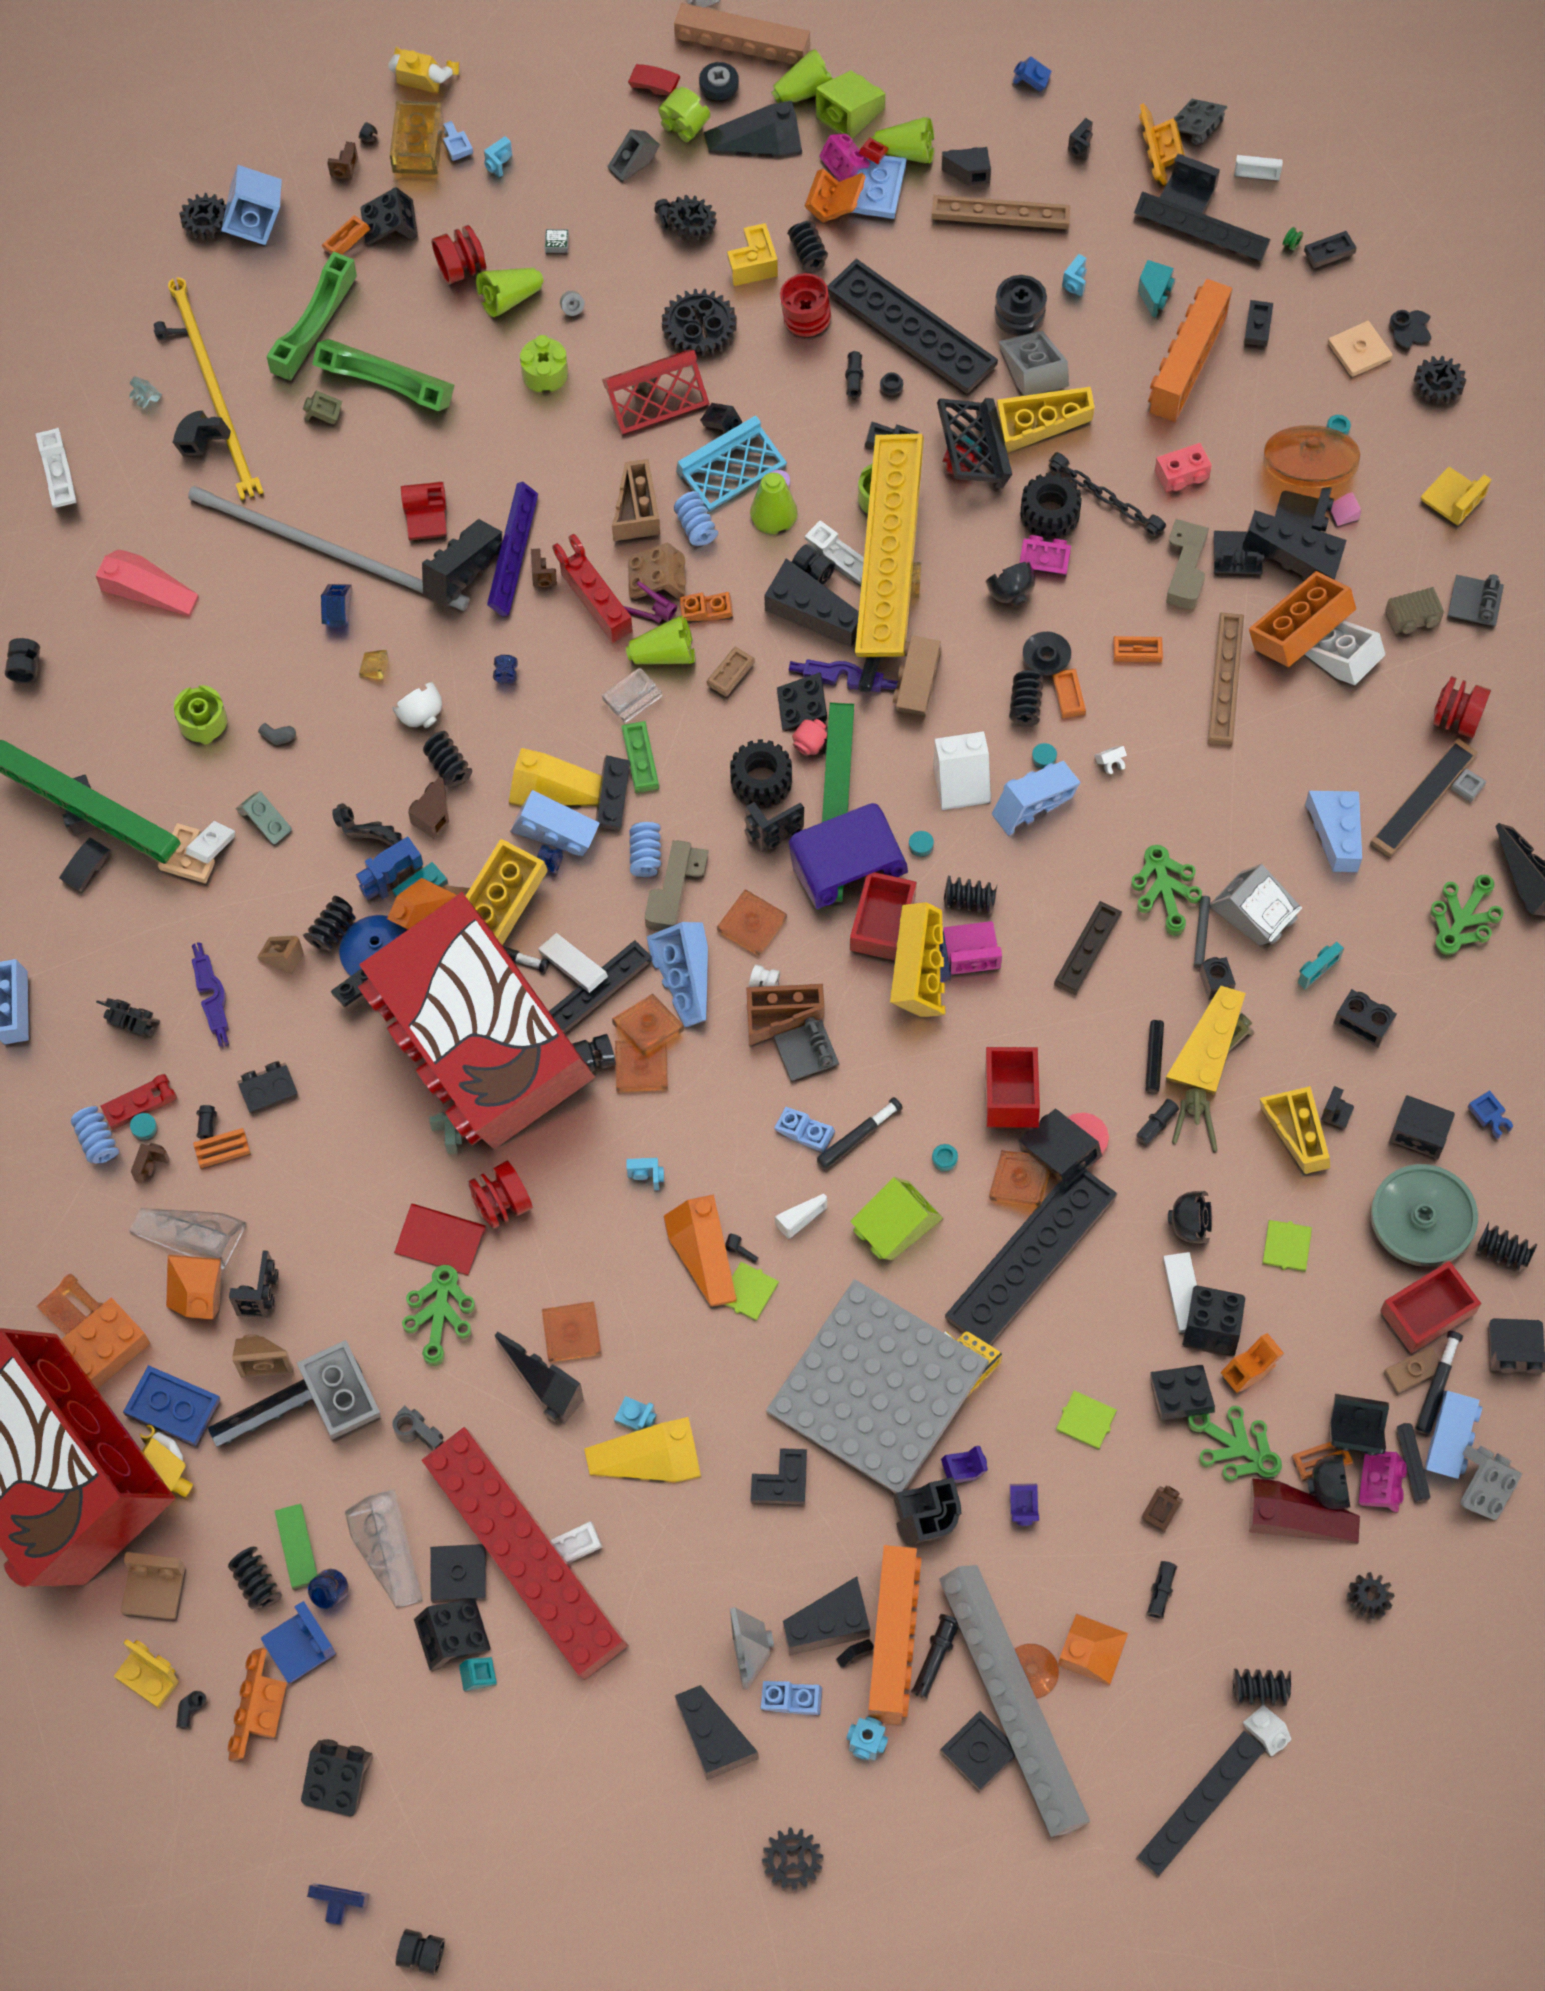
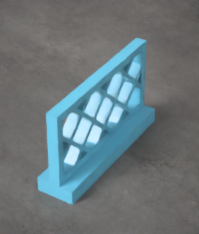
(724, 445)

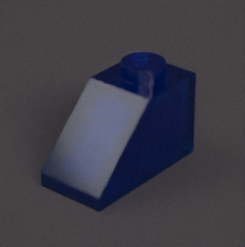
(336, 604)

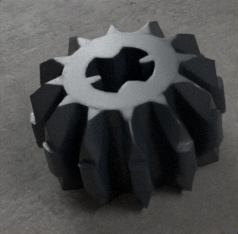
(1359, 1595)

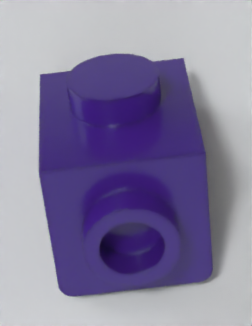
(965, 1465)
(1024, 1503)

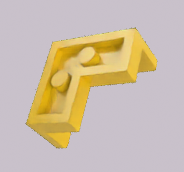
(755, 261)

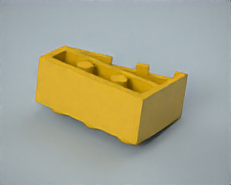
(1299, 1127)

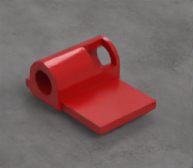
(425, 510)

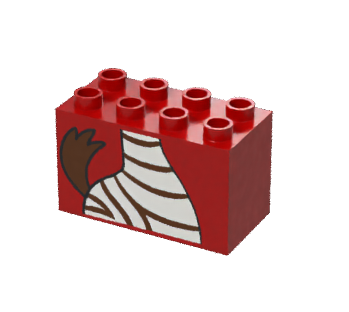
(473, 1023)
(68, 1468)

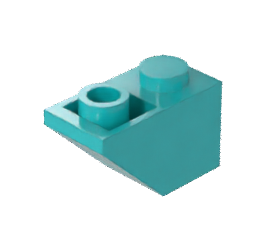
(1154, 285)

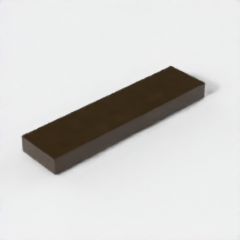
(1088, 948)

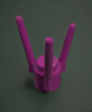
(662, 607)

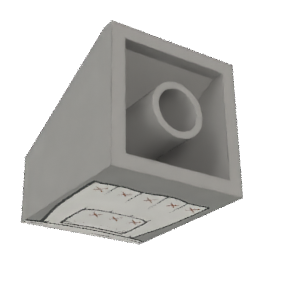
(1257, 905)

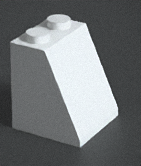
(962, 770)

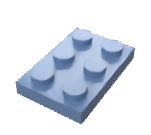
(881, 187)

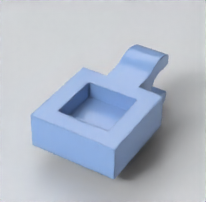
(456, 143)

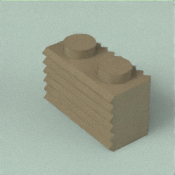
(1414, 611)

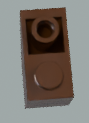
(431, 810)

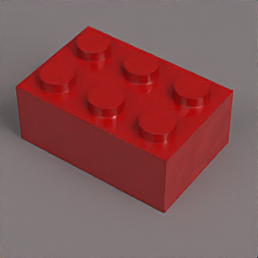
(879, 914)
(1012, 1087)
(1430, 1307)

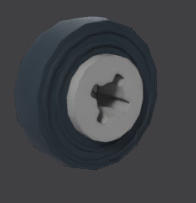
(718, 81)

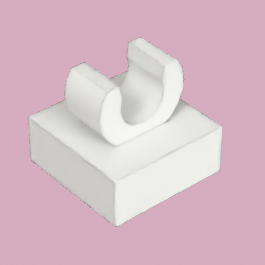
(1110, 756)

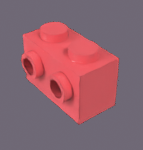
(1183, 467)

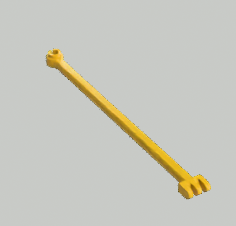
(247, 482)

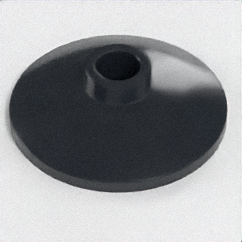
(1050, 645)

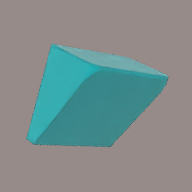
(477, 1673)

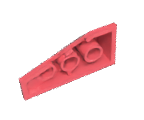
(142, 581)

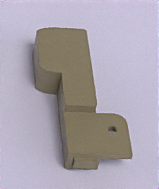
(1187, 580)
(665, 903)

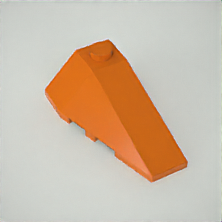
(699, 1241)

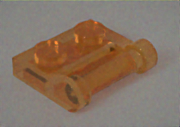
(61, 1310)

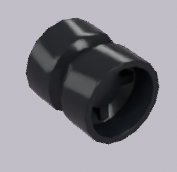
(814, 564)
(22, 660)
(600, 1043)
(420, 1952)

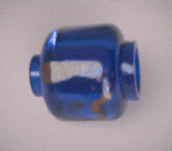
(328, 1588)

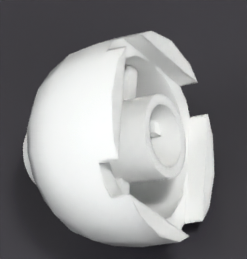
(420, 707)

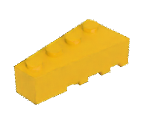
(1043, 415)
(918, 961)
(1206, 1050)

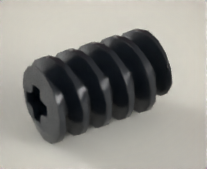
(808, 246)
(1026, 697)
(447, 759)
(970, 895)
(329, 924)
(1506, 1247)
(252, 1580)
(1261, 1686)

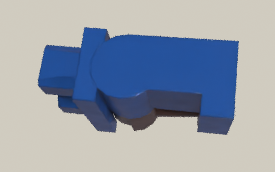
(388, 867)

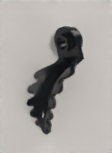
(344, 817)

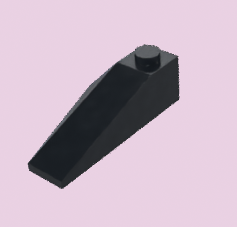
(551, 1387)

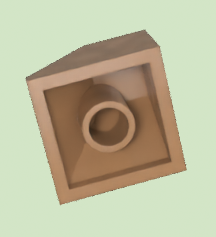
(260, 1357)

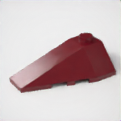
(1294, 1513)

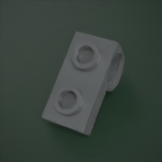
(429, 1436)

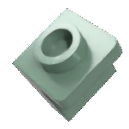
(452, 1136)

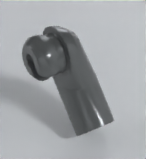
(279, 735)

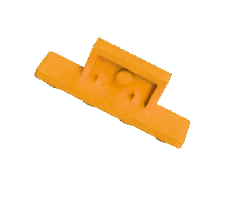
(1163, 143)

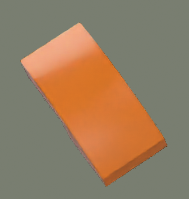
(702, 608)

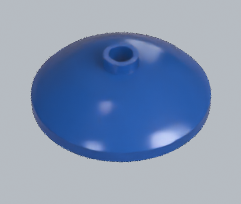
(357, 940)

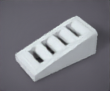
(796, 1218)

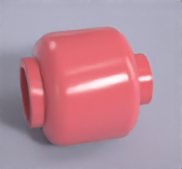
(810, 737)

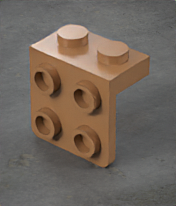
(658, 570)

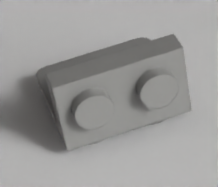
(1491, 1483)

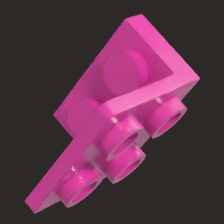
(972, 948)

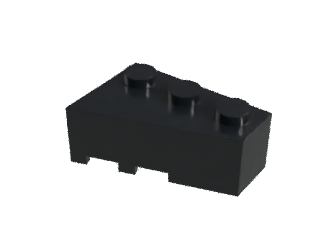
(828, 1621)
(712, 1733)

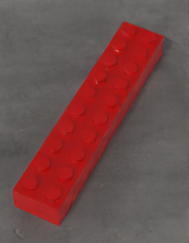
(525, 1553)

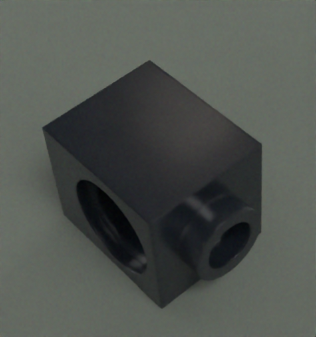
(1216, 966)

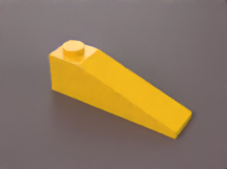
(651, 1453)

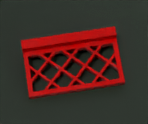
(650, 371)

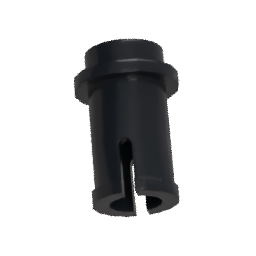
(661, 208)
(206, 1121)

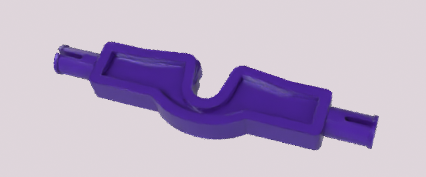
(831, 672)
(214, 1005)

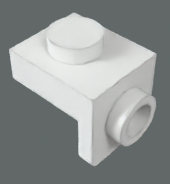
(1268, 1730)

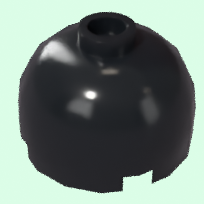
(1012, 584)
(1191, 1217)
(1330, 1482)

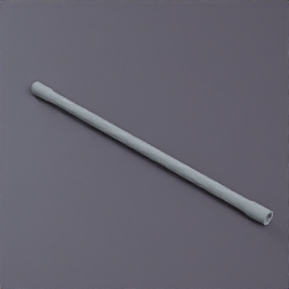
(209, 499)

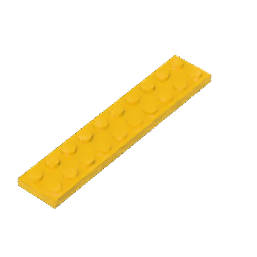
(889, 545)

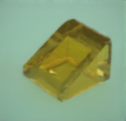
(374, 664)

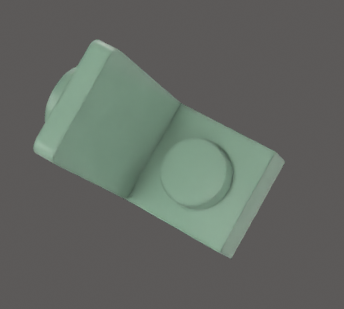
(265, 817)

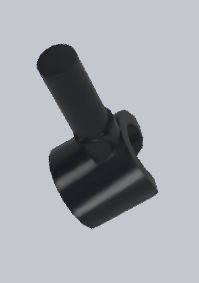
(162, 332)
(733, 1246)

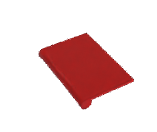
(439, 1238)

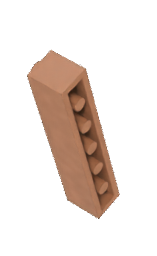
(741, 34)

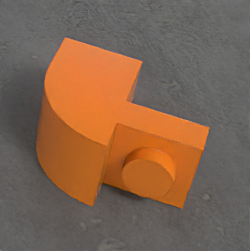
(1253, 1364)

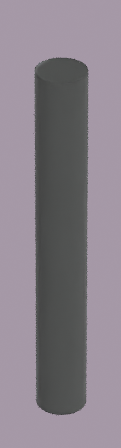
(1202, 931)

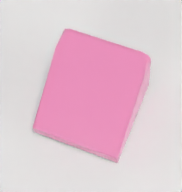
(1345, 509)

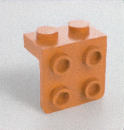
(833, 198)

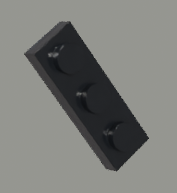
(612, 792)

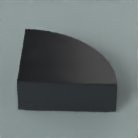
(853, 1651)

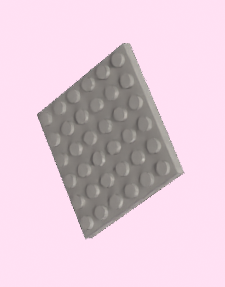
(877, 1387)

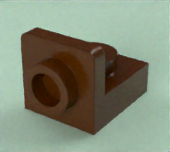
(346, 164)
(540, 574)
(144, 1161)
(1162, 1507)

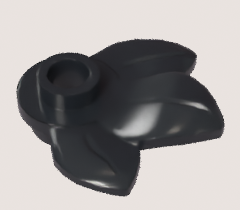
(1411, 329)

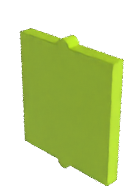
(1287, 1245)
(751, 1290)
(1086, 1419)

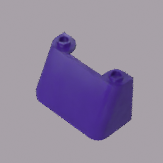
(844, 851)

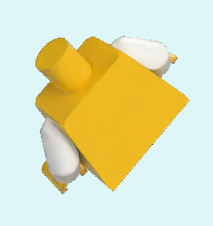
(420, 70)
(166, 1460)

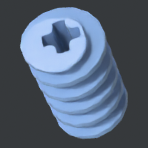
(695, 519)
(644, 849)
(93, 1135)

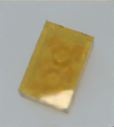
(416, 137)

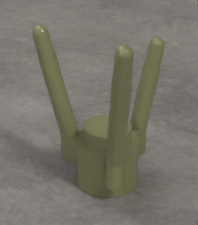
(1196, 1104)

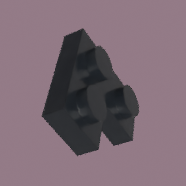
(785, 1487)

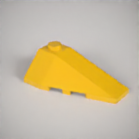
(553, 779)

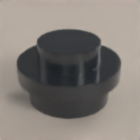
(891, 383)

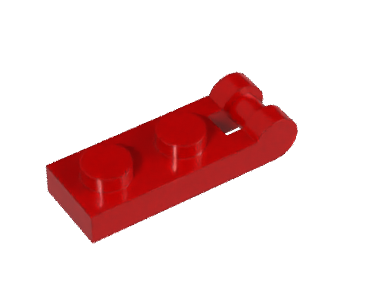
(140, 1100)

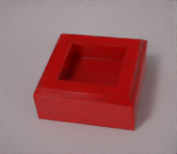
(873, 150)

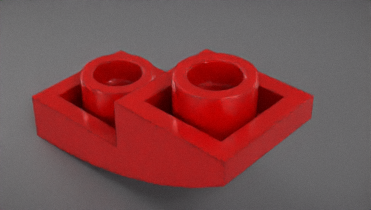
(654, 78)

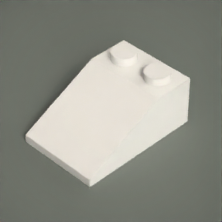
(1348, 652)

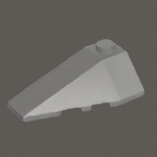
(751, 1644)

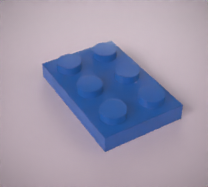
(171, 1405)

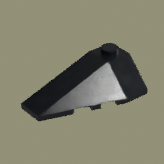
(762, 131)
(1525, 867)

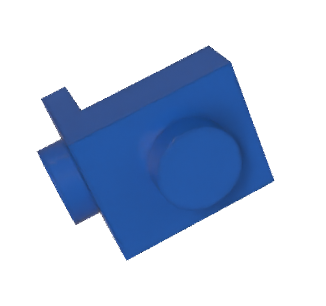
(1033, 73)

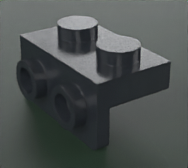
(266, 1086)

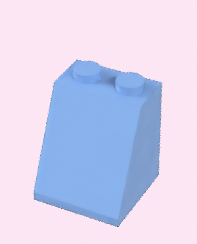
(252, 205)

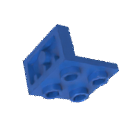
(298, 1644)

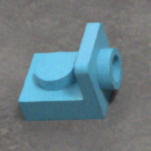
(496, 155)
(1074, 275)
(645, 1167)
(635, 1415)

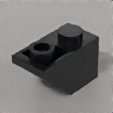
(968, 165)

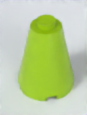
(802, 79)
(909, 140)
(507, 288)
(773, 505)
(664, 644)

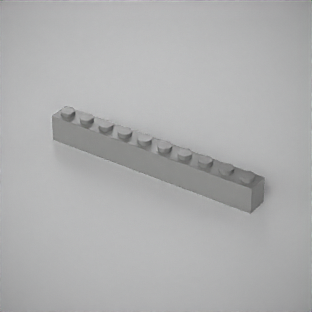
(1014, 1700)

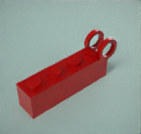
(593, 591)

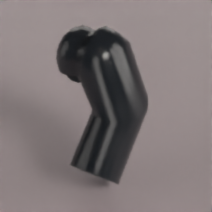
(187, 1707)

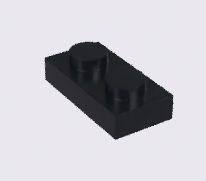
(1330, 249)
(1258, 323)

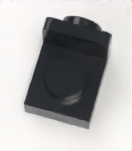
(1080, 139)
(721, 417)
(1337, 1110)

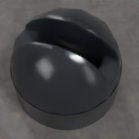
(367, 132)

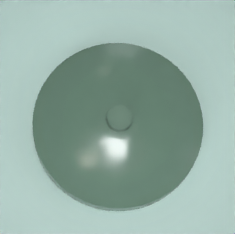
(1424, 1215)

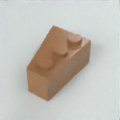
(636, 505)
(917, 675)

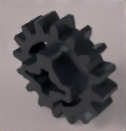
(204, 216)
(691, 217)
(1439, 380)
(780, 1874)

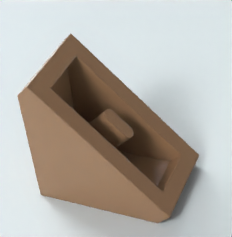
(282, 952)

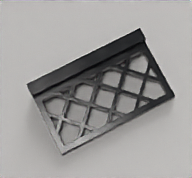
(991, 441)

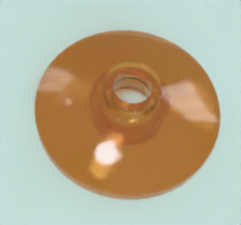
(1047, 1671)

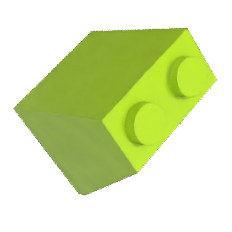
(848, 103)
(895, 1219)

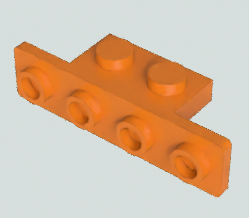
(258, 1706)

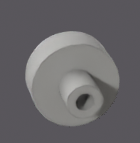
(572, 303)

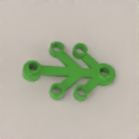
(1165, 885)
(1464, 916)
(439, 1309)
(1238, 1446)

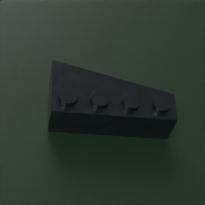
(1295, 545)
(460, 562)
(811, 605)

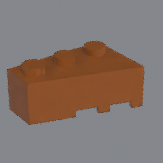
(781, 1009)

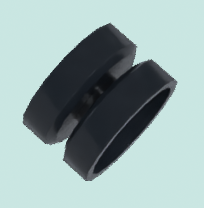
(1020, 305)

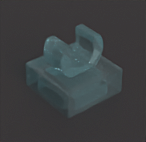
(145, 390)

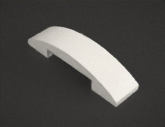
(56, 468)
(827, 543)

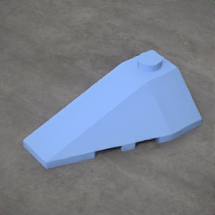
(683, 962)

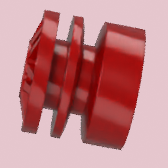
(462, 253)
(805, 305)
(1461, 707)
(500, 1194)

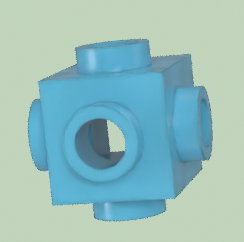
(865, 1748)

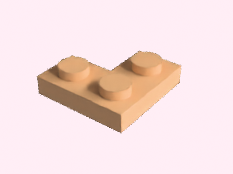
(184, 864)

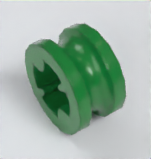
(1293, 238)

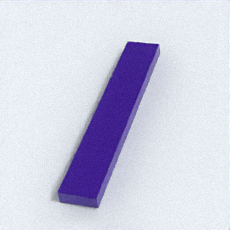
(512, 549)

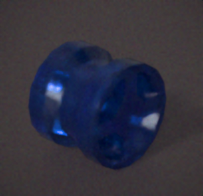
(505, 669)
(551, 857)

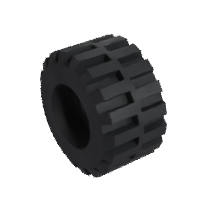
(1050, 489)
(761, 756)

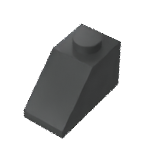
(633, 154)

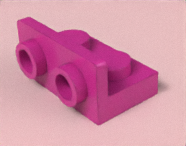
(842, 156)
(1046, 555)
(1383, 1480)

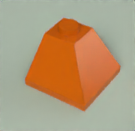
(418, 902)
(193, 1286)
(1092, 1649)

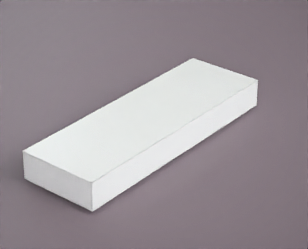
(573, 962)
(1181, 1283)

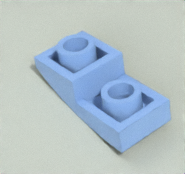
(804, 1130)
(791, 1698)

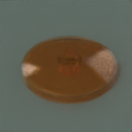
(1311, 456)

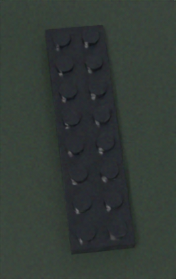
(912, 326)
(1030, 1257)

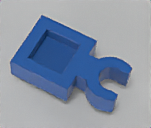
(1490, 1111)

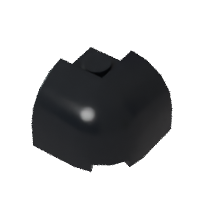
(928, 1511)

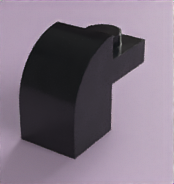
(196, 430)

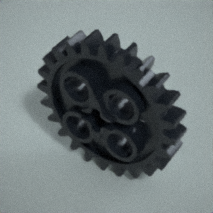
(717, 322)

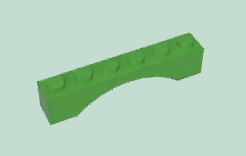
(295, 345)
(357, 363)

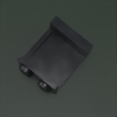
(1061, 1147)

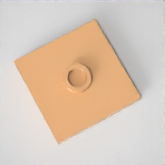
(1360, 348)

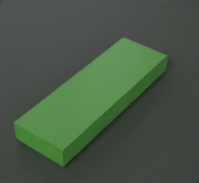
(640, 757)
(296, 1545)

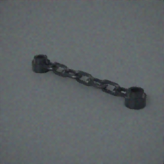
(1060, 463)

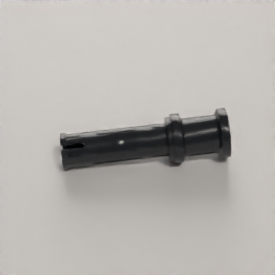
(940, 1644)

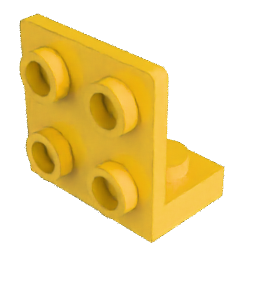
(1455, 494)
(147, 1675)

